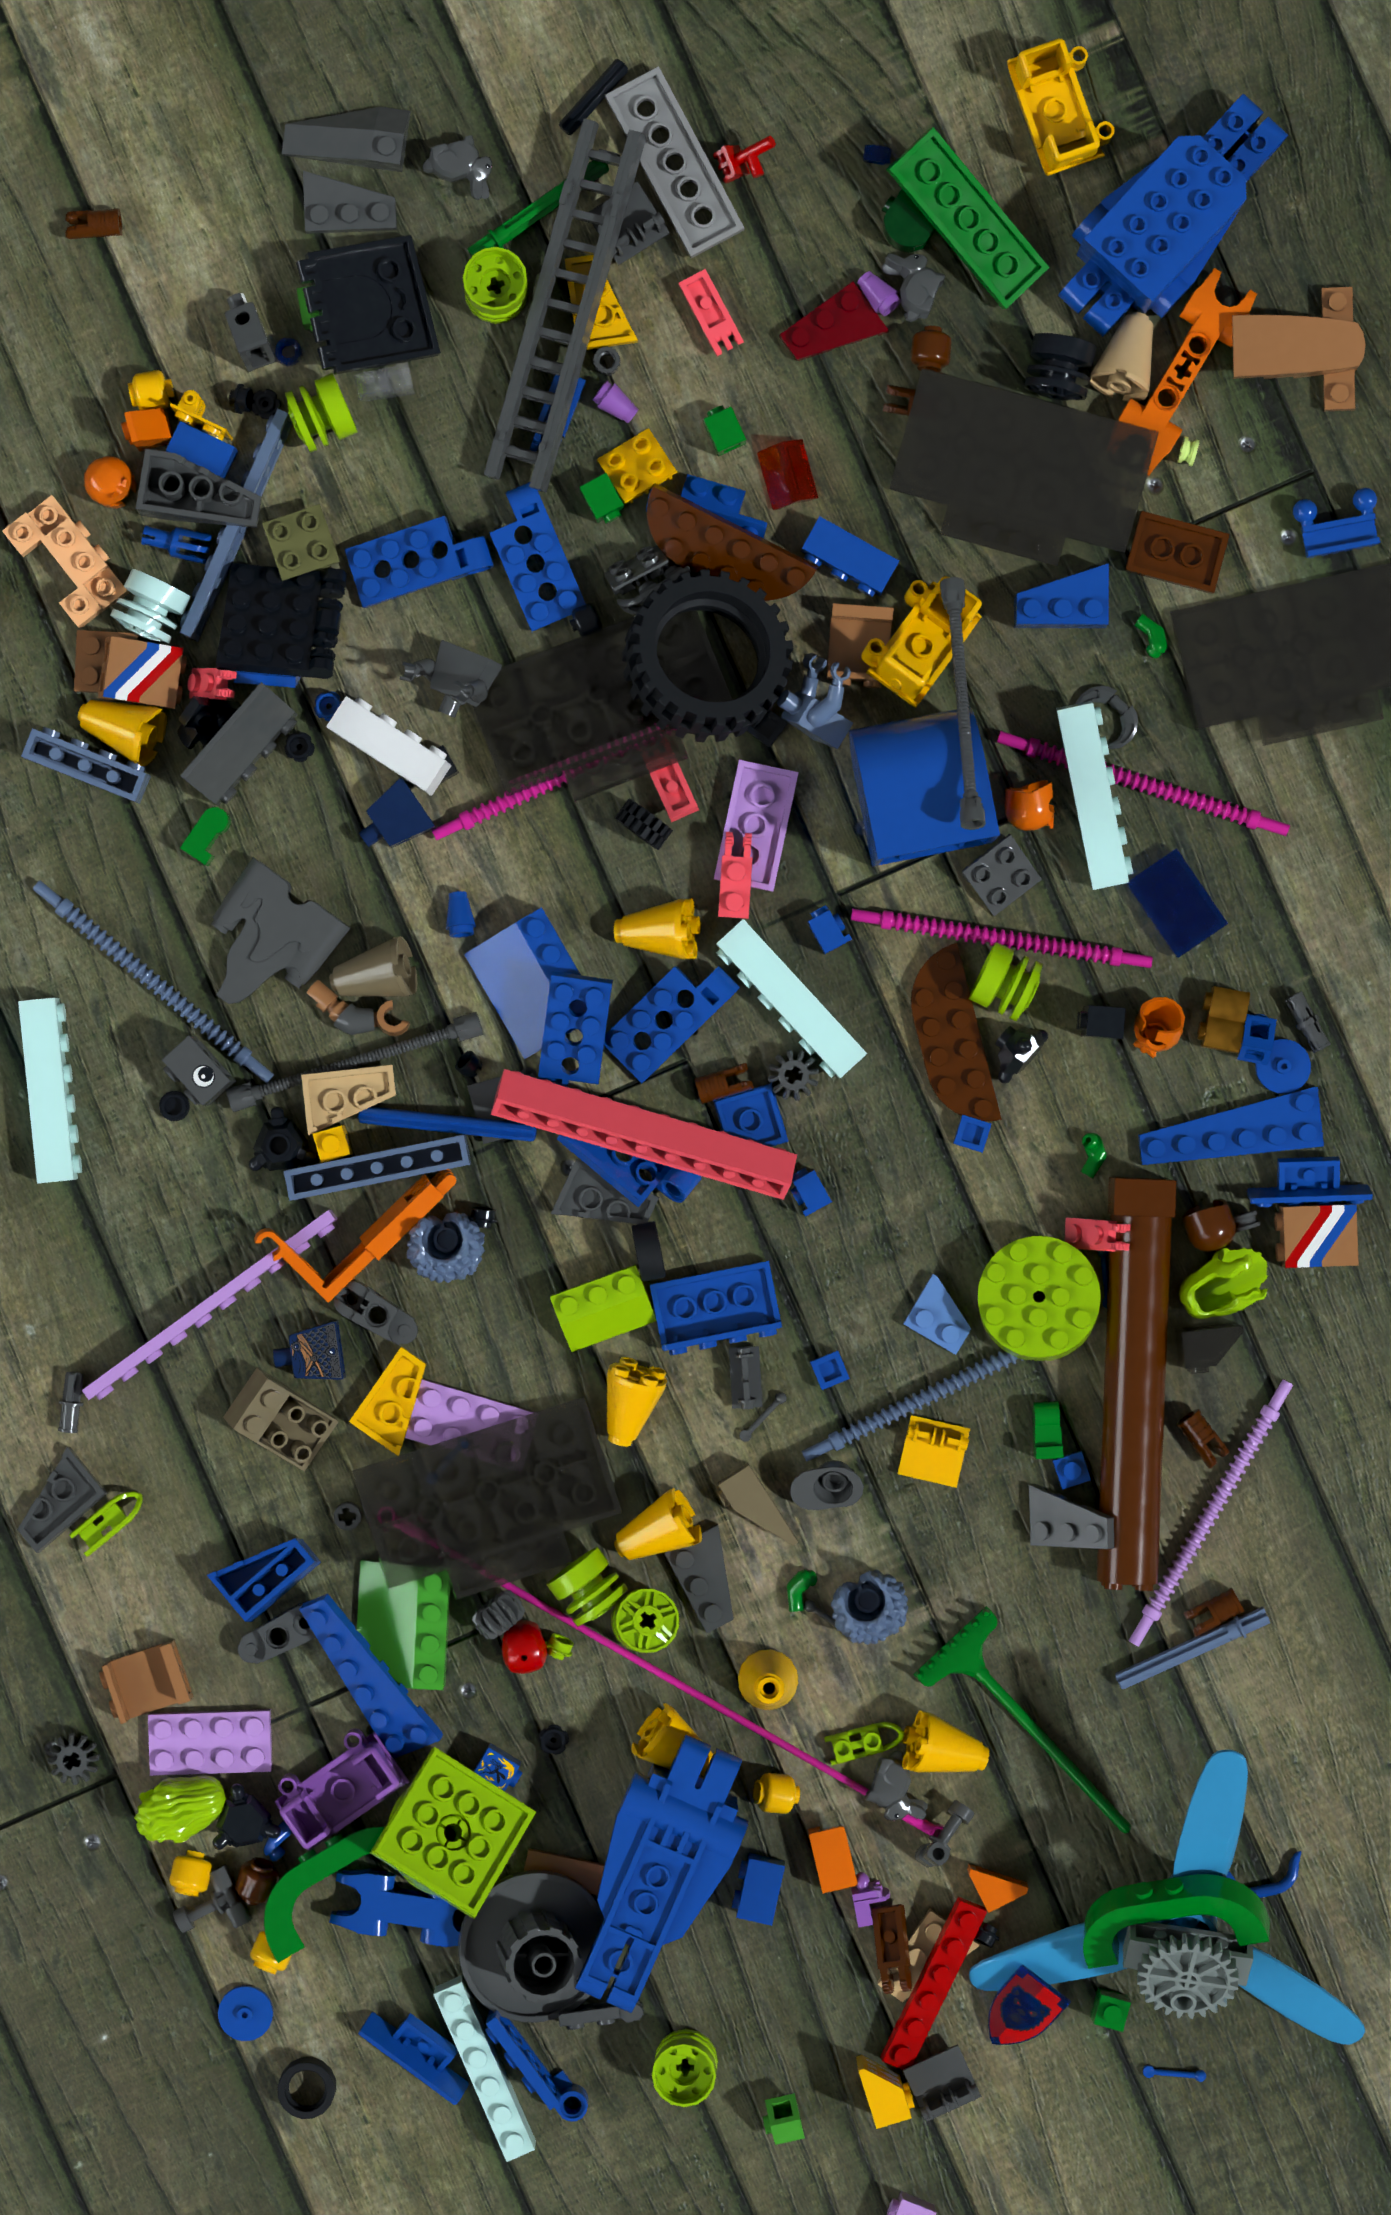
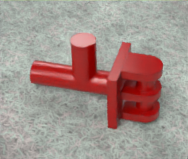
(733, 159)

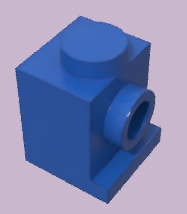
(828, 929)
(1257, 1039)
(809, 1190)

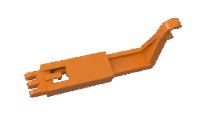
(375, 1240)

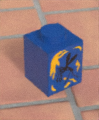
(499, 1767)

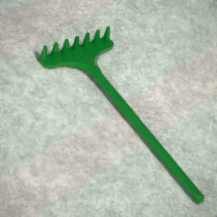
(965, 1656)

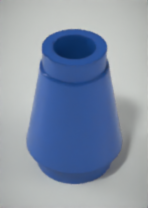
(459, 915)

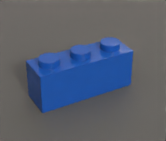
(849, 557)

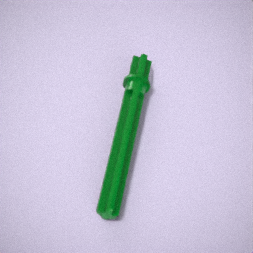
(532, 213)

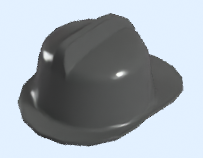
(827, 1487)

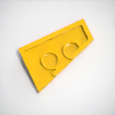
(610, 324)
(390, 1402)

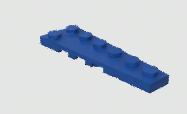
(1260, 1127)
(380, 1698)

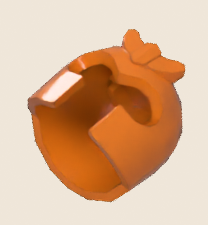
(109, 481)
(1029, 806)
(1158, 1025)

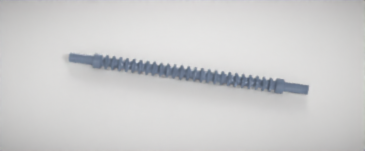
(65, 908)
(837, 1440)

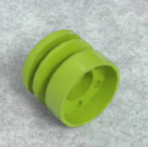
(498, 268)
(320, 412)
(1006, 981)
(587, 1586)
(627, 1616)
(679, 2084)

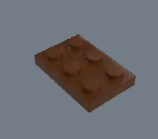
(1177, 552)

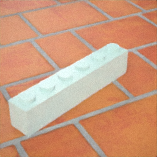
(1093, 794)
(791, 999)
(48, 1090)
(484, 2068)

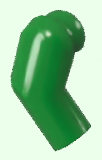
(1156, 636)
(1095, 1152)
(797, 1586)

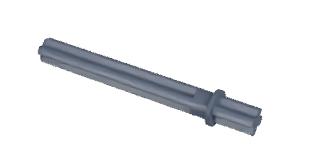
(1192, 1648)

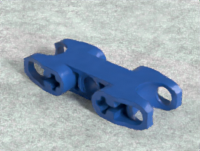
(386, 1904)

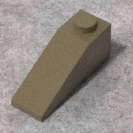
(751, 1500)

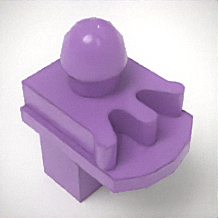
(865, 1894)

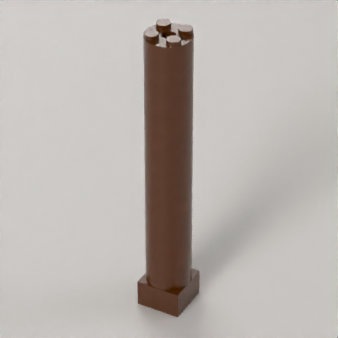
(1135, 1380)

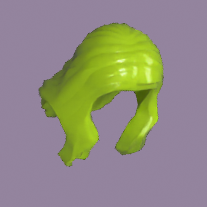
(1225, 1284)
(179, 1808)

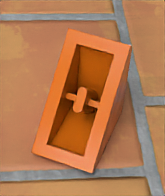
(996, 1888)

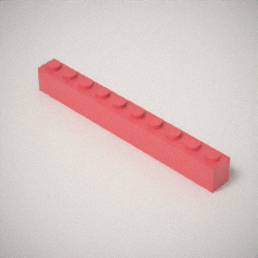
(644, 1134)

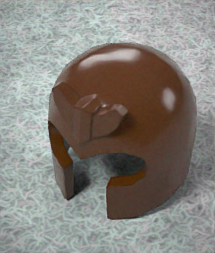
(1211, 1227)

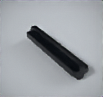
(593, 97)

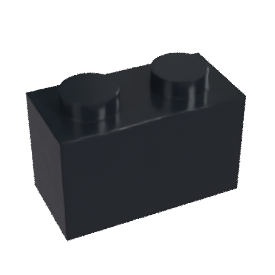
(1101, 1022)

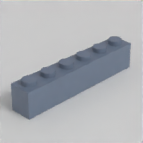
(377, 1167)

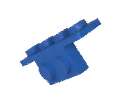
(722, 501)
(1309, 1181)
(419, 2052)

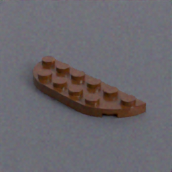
(707, 541)
(951, 1037)

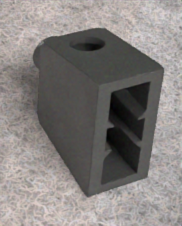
(248, 333)

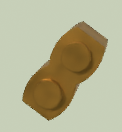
(1224, 1019)

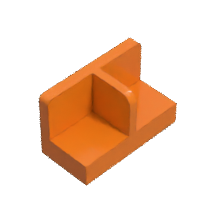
(832, 1858)

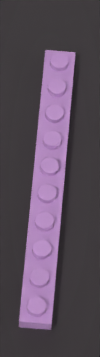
(200, 1314)

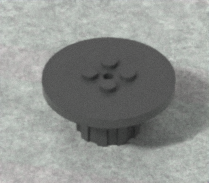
(530, 1945)

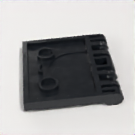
(276, 623)

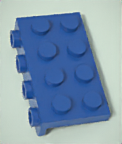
(716, 1307)

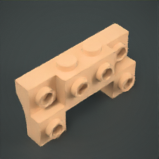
(81, 561)

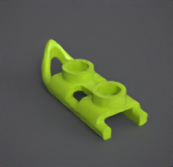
(113, 1516)
(870, 1740)

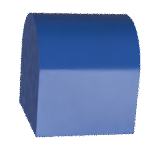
(913, 787)

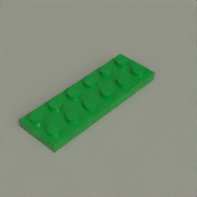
(967, 218)

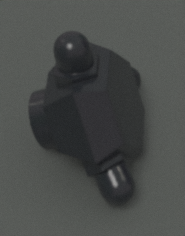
(1018, 1050)
(280, 1145)
(243, 1821)

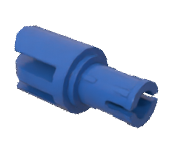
(174, 541)

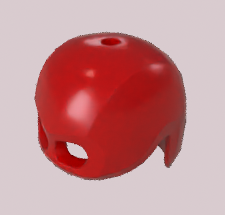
(527, 1640)

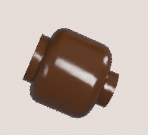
(931, 348)
(256, 1880)

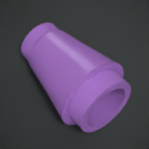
(879, 294)
(615, 402)

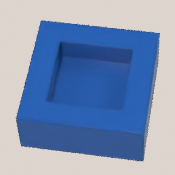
(972, 1133)
(829, 1370)
(1071, 1470)

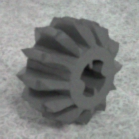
(789, 1066)
(498, 1614)
(80, 1768)

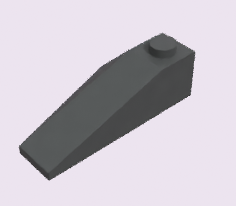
(355, 138)
(190, 493)

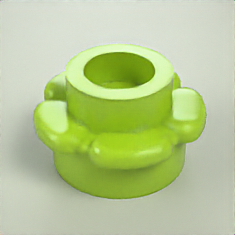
(559, 1646)

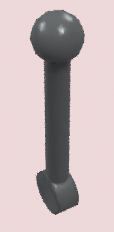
(780, 1398)
(810, 1606)

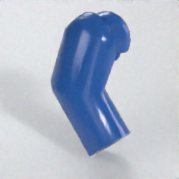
(272, 1846)

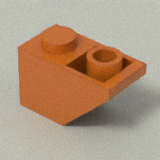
(147, 428)

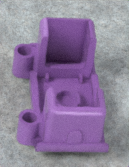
(339, 1790)

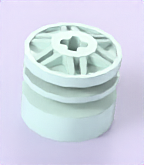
(150, 606)

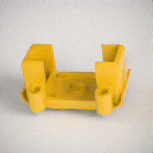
(1056, 106)
(920, 644)

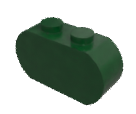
(905, 224)

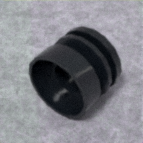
(1058, 374)

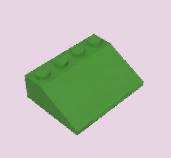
(406, 1625)

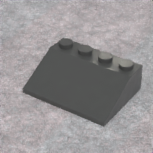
(240, 745)

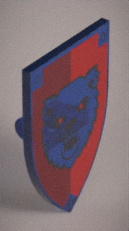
(1023, 2008)

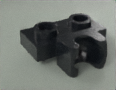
(203, 719)

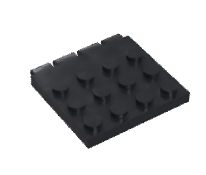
(368, 305)

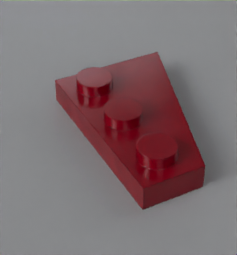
(835, 323)

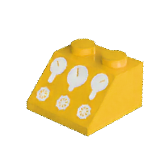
(886, 2095)

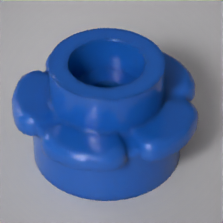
(321, 702)

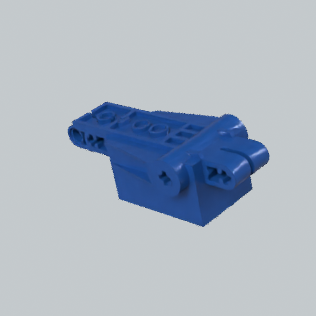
(1166, 220)
(662, 1866)

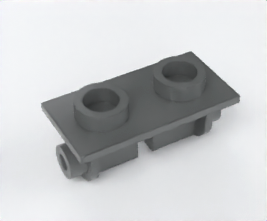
(745, 1377)

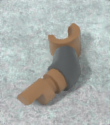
(354, 1019)

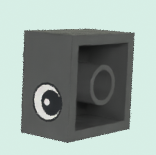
(198, 1071)

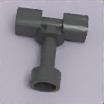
(938, 1851)
(222, 1899)

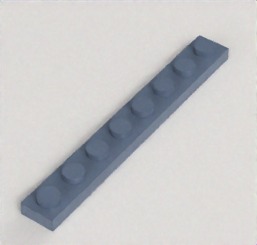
(231, 537)

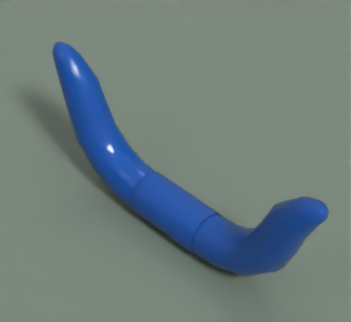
(1281, 1886)

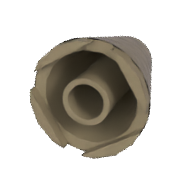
(377, 972)

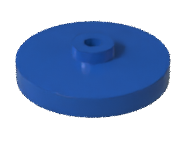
(1286, 1068)
(245, 2013)

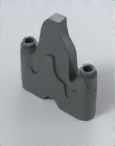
(275, 933)

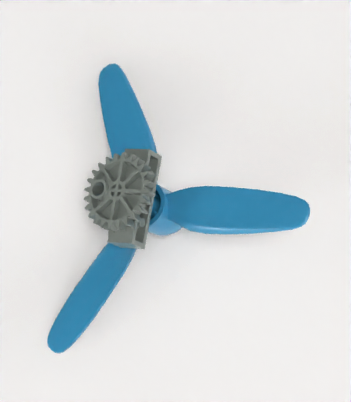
(1186, 1959)

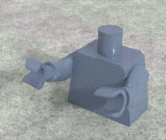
(811, 716)

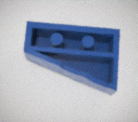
(1066, 603)
(264, 1578)

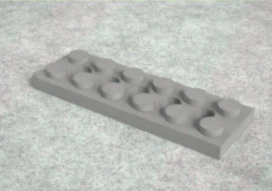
(696, 167)

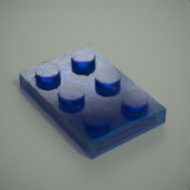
(1176, 903)

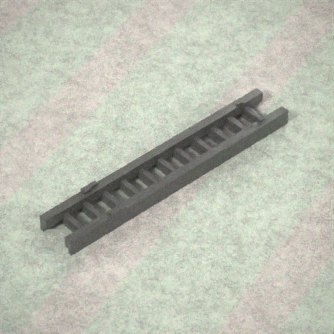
(586, 312)

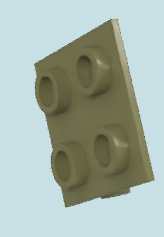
(301, 542)

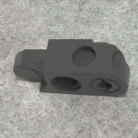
(398, 1325)
(260, 1646)

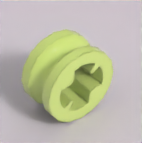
(1188, 451)

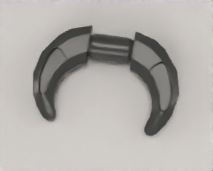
(1129, 716)

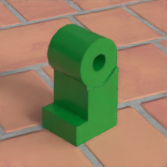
(204, 834)
(1047, 1430)

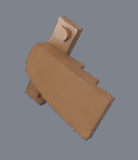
(1304, 347)

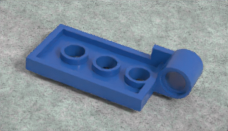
(531, 513)
(460, 561)
(560, 1018)
(686, 1020)
(625, 1175)
(537, 2078)

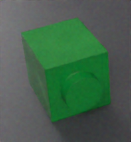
(724, 430)
(602, 499)
(1110, 2009)

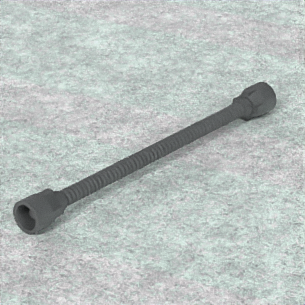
(972, 811)
(464, 1028)

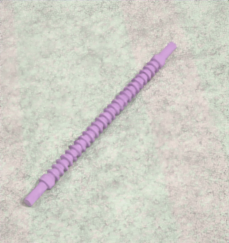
(1268, 1414)

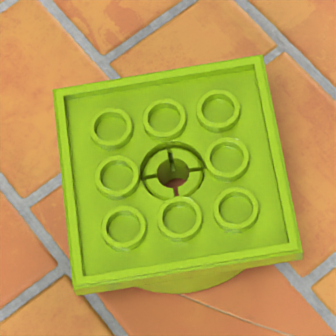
(485, 1825)

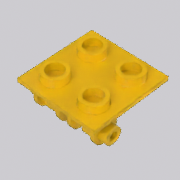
(191, 410)
(637, 466)
(933, 1451)

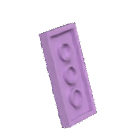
(762, 807)
(449, 1413)
(210, 1742)

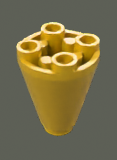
(661, 929)
(631, 1398)
(767, 1667)
(941, 1747)

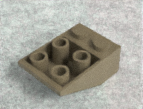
(280, 1419)

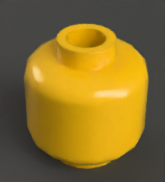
(150, 390)
(776, 1793)
(190, 1874)
(264, 1957)

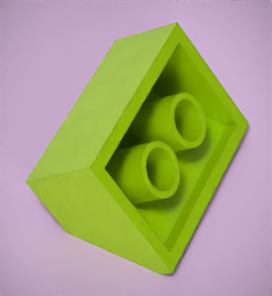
(603, 1308)

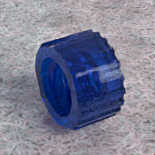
(877, 154)
(288, 342)

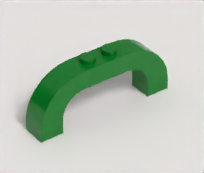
(312, 1868)
(1168, 1900)

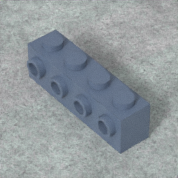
(92, 768)

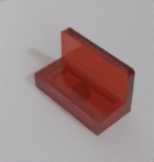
(787, 474)

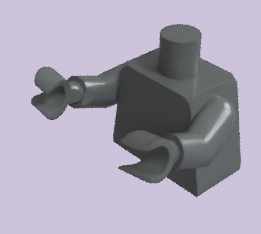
(457, 674)

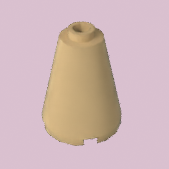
(1126, 360)

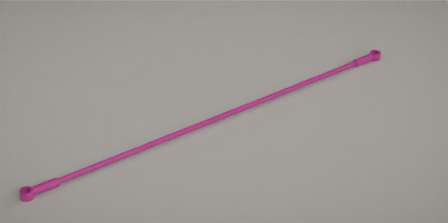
(921, 1824)

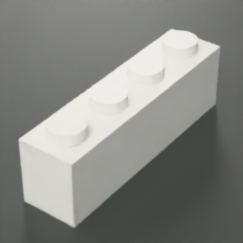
(388, 745)

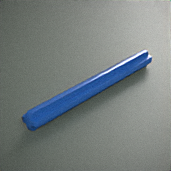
(447, 1123)

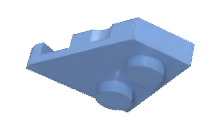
(938, 1317)

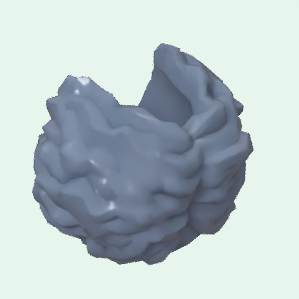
(445, 1247)
(870, 1608)

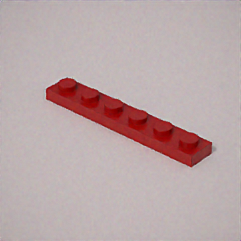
(933, 1983)

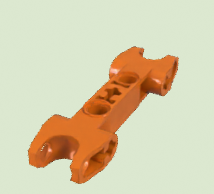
(1209, 323)

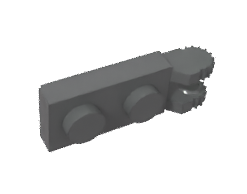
(601, 2012)

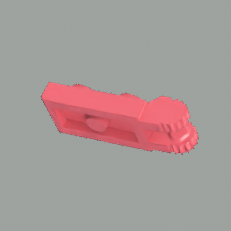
(210, 683)
(735, 880)
(1095, 1234)

